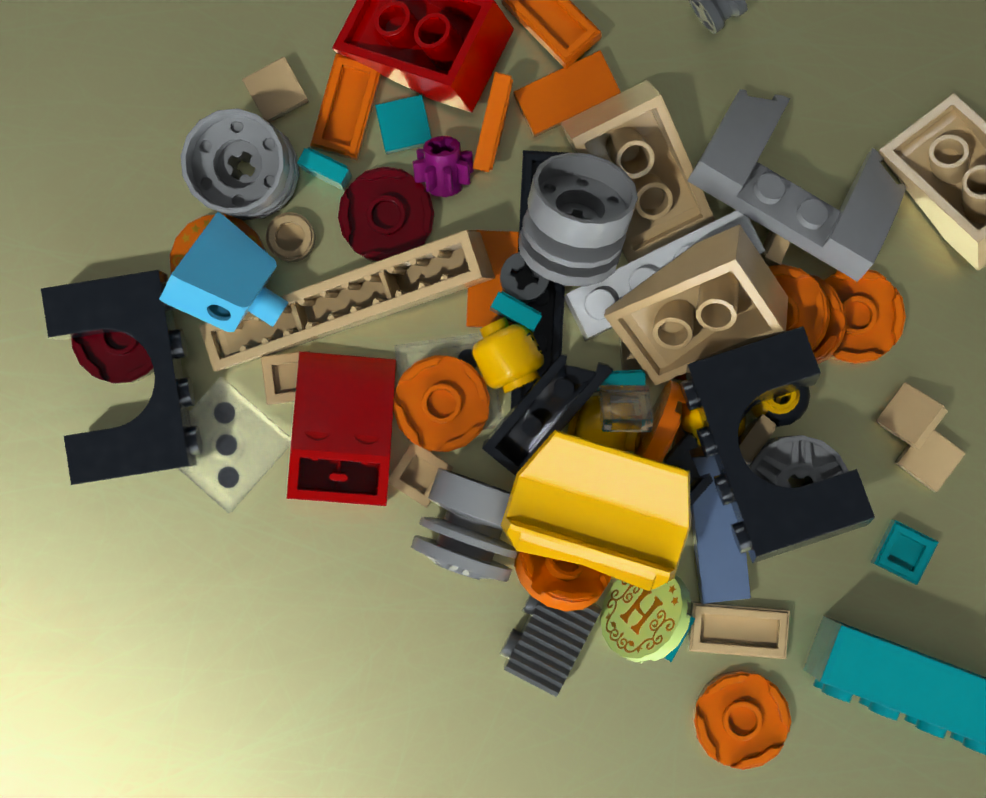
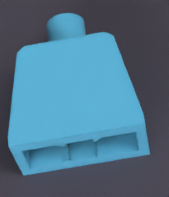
(224, 279)

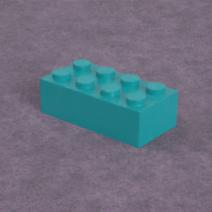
(899, 680)

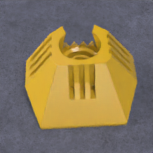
(601, 510)

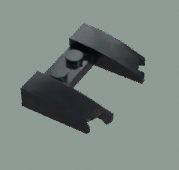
(550, 407)

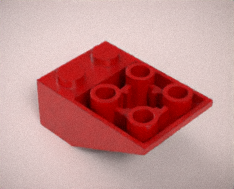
(342, 429)

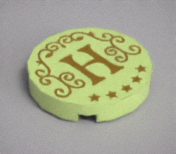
(645, 622)

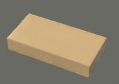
(739, 630)

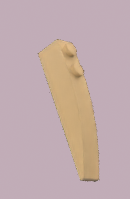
(356, 299)

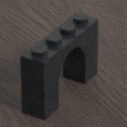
(162, 432)
(767, 515)

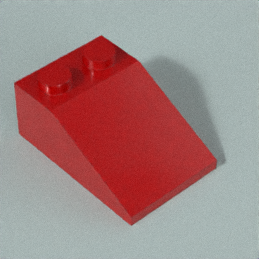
(429, 44)

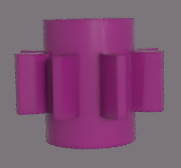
(443, 166)

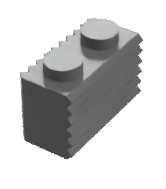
(548, 644)

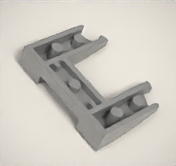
(841, 238)

